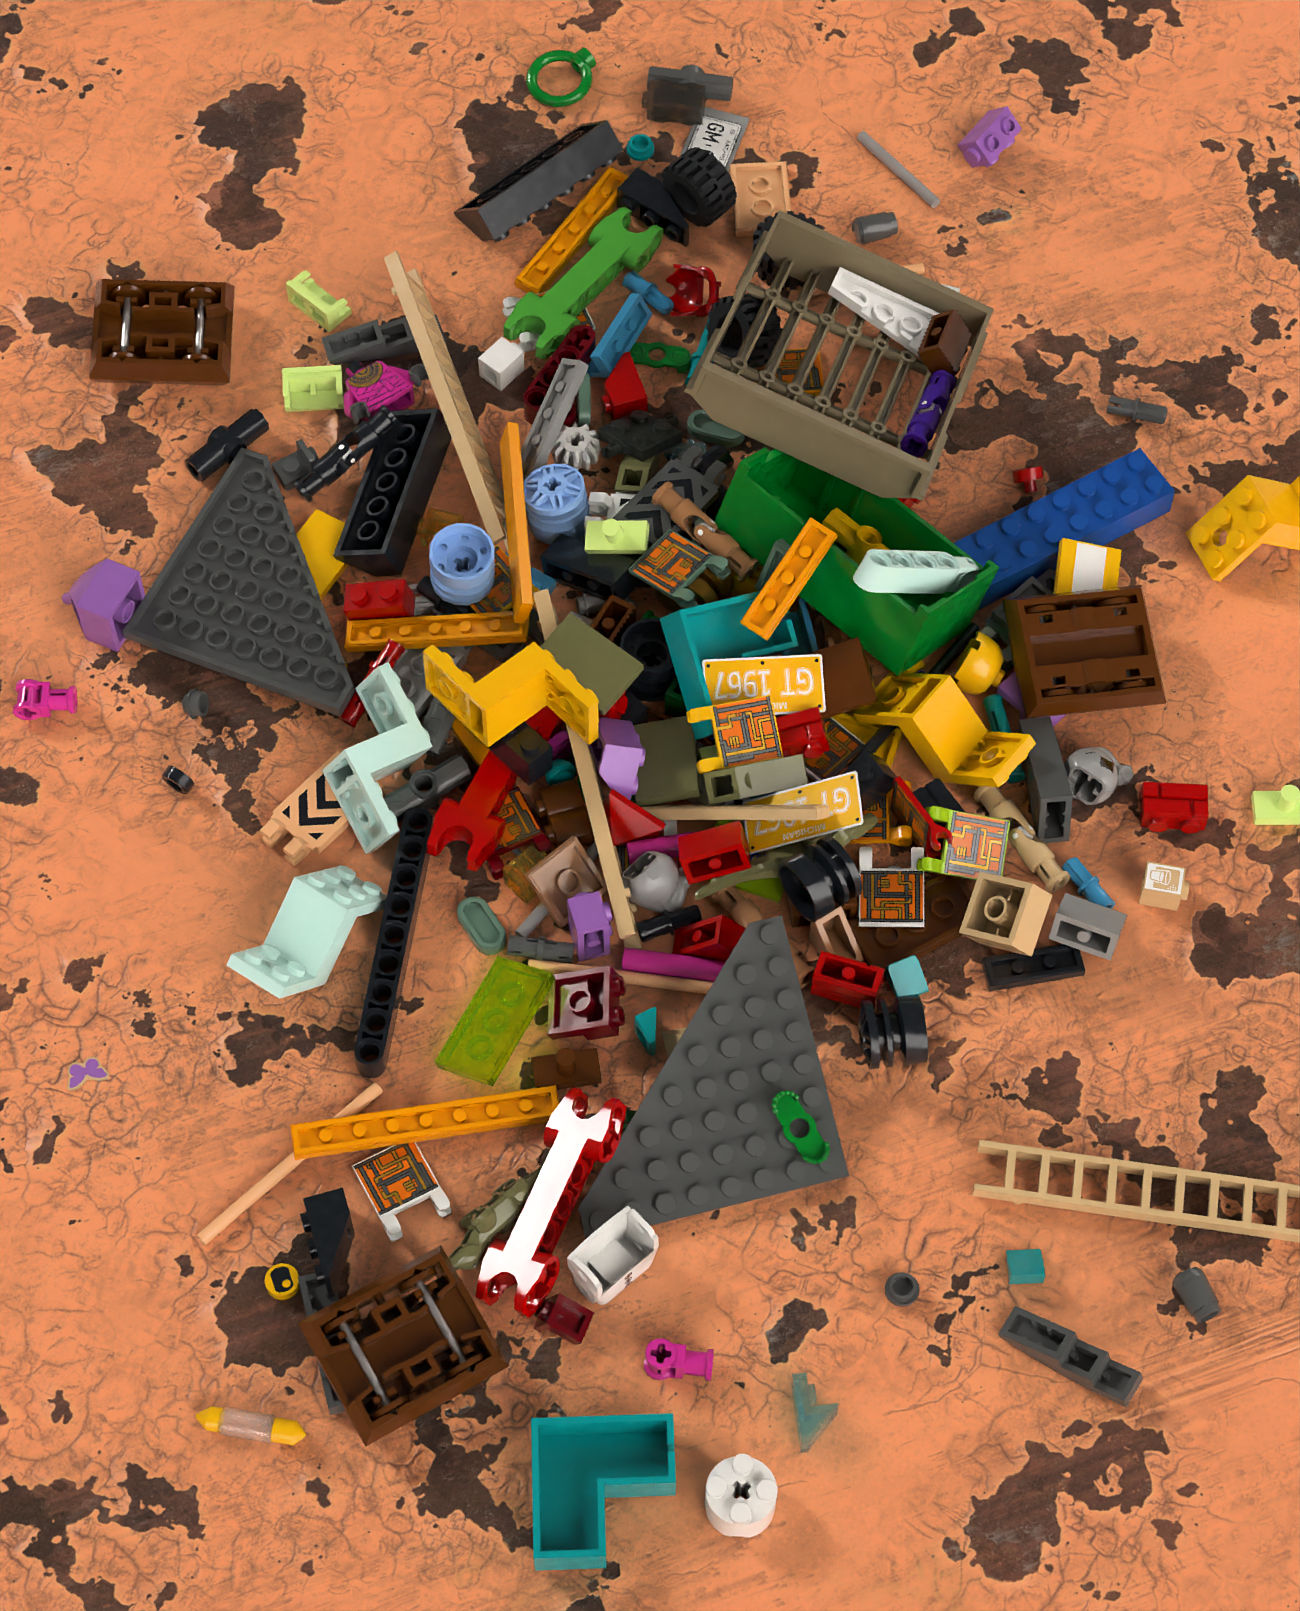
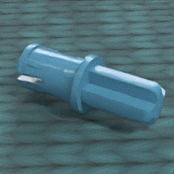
(648, 291)
(1087, 884)

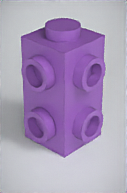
(989, 137)

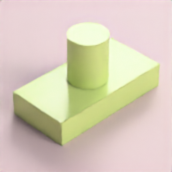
(616, 537)
(1276, 806)

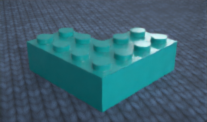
(716, 633)
(583, 1463)

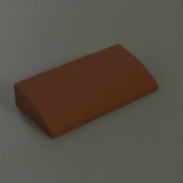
(846, 678)

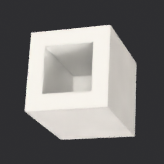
(501, 363)

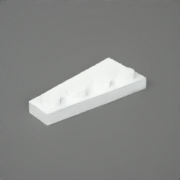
(883, 308)

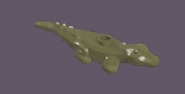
(767, 865)
(492, 1217)

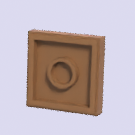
(564, 875)

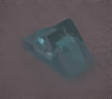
(810, 1419)

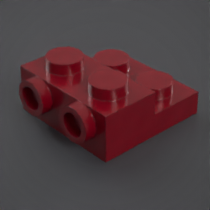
(586, 1004)

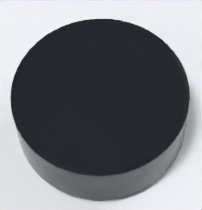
(177, 779)

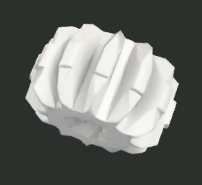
(576, 447)

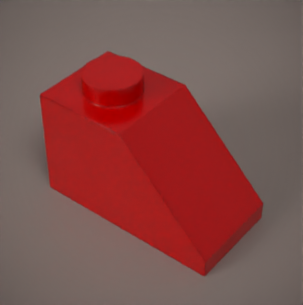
(624, 390)
(708, 938)

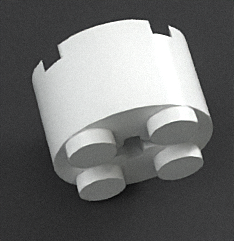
(740, 1516)

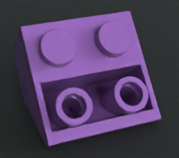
(618, 755)

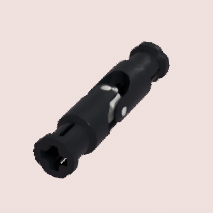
(341, 457)

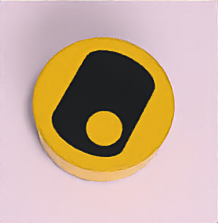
(282, 1281)

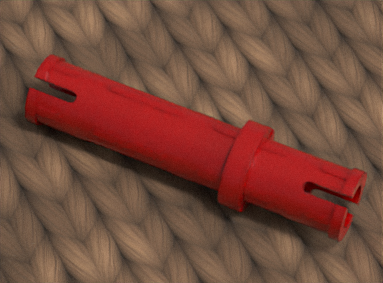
(355, 708)

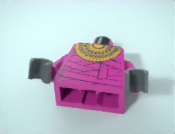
(379, 386)

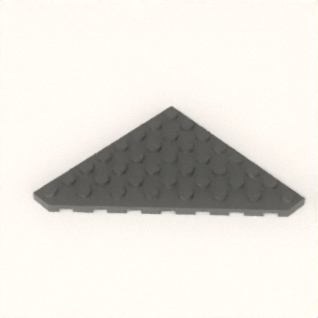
(245, 596)
(708, 1118)

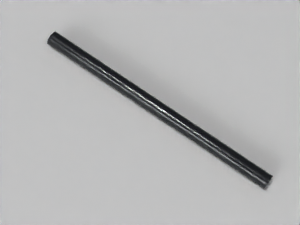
(939, 668)

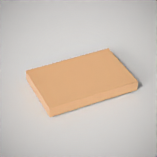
(760, 192)

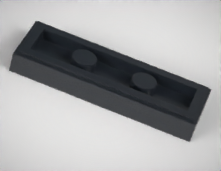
(1021, 970)

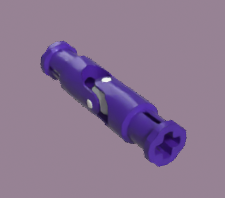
(928, 414)

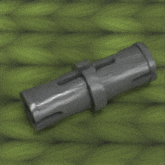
(540, 949)

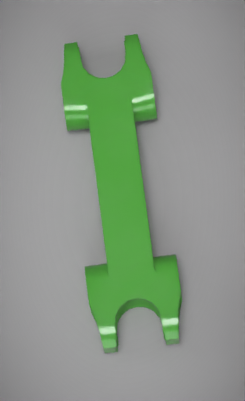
(557, 309)

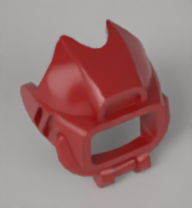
(689, 290)

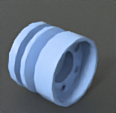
(556, 502)
(462, 564)

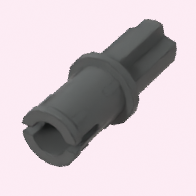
(1137, 410)

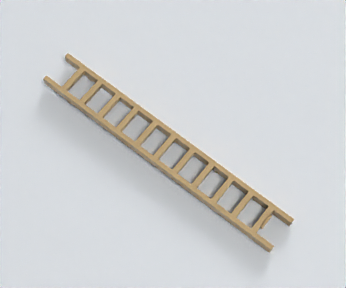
(450, 397)
(593, 795)
(1143, 1212)

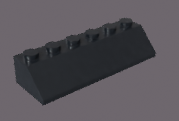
(540, 181)
(394, 493)

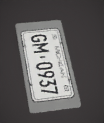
(718, 135)

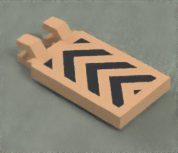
(309, 816)

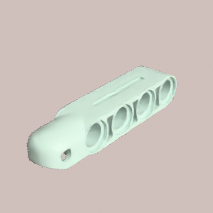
(914, 572)

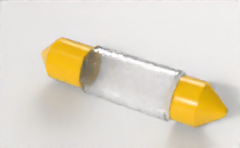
(250, 1425)

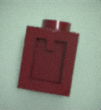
(563, 1318)

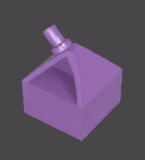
(106, 601)

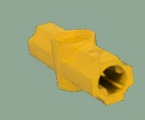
(852, 536)

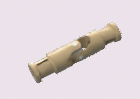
(1032, 850)

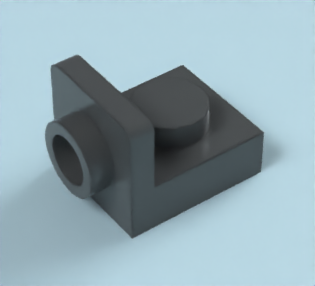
(294, 465)

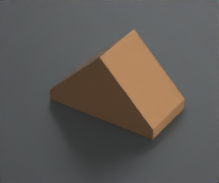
(835, 935)

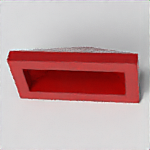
(628, 820)

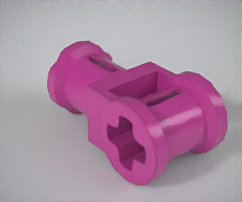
(42, 699)
(676, 1361)

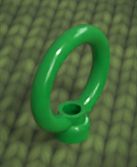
(581, 61)

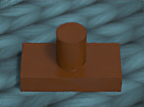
(567, 1069)

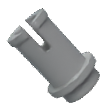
(588, 605)

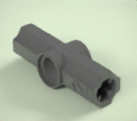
(717, 86)
(439, 779)

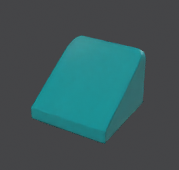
(906, 977)
(646, 1029)
(1025, 1266)

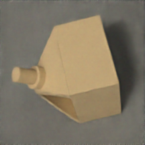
(1005, 913)

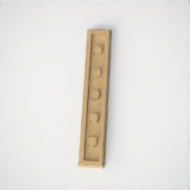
(740, 812)

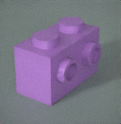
(589, 925)

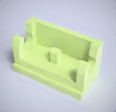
(316, 302)
(313, 388)

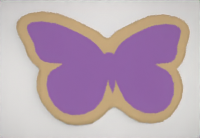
(89, 1069)

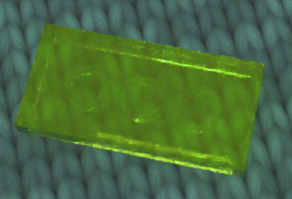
(495, 1020)

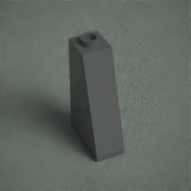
(1047, 782)

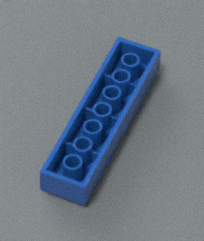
(1087, 510)

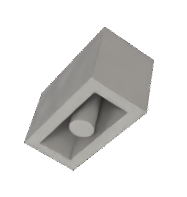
(1087, 926)

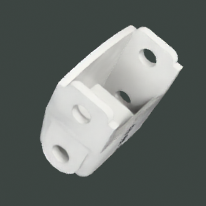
(613, 1256)

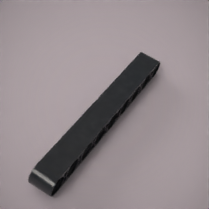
(398, 953)

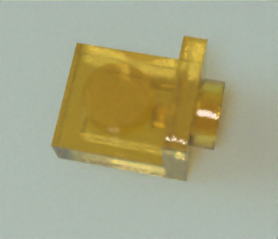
(434, 522)

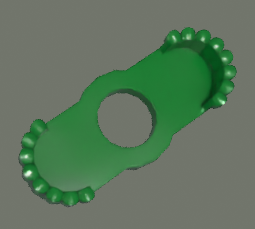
(675, 356)
(812, 1146)

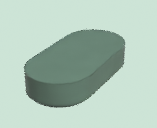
(583, 403)
(704, 428)
(481, 925)

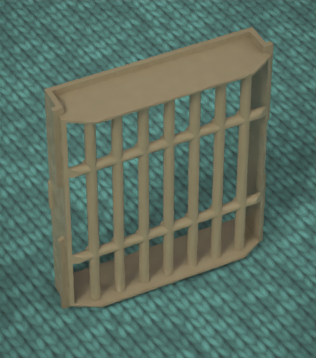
(807, 433)

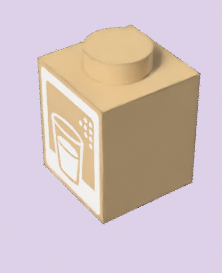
(1163, 886)

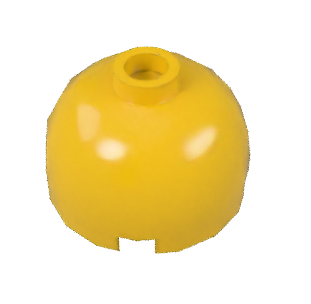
(979, 665)

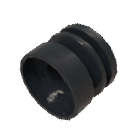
(648, 645)
(820, 878)
(893, 1031)

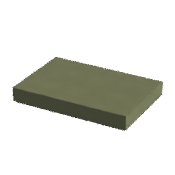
(593, 660)
(669, 762)

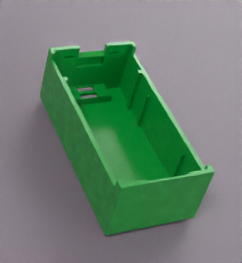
(775, 499)

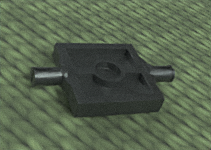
(639, 435)

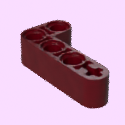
(579, 337)

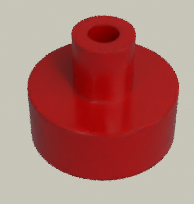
(1028, 477)

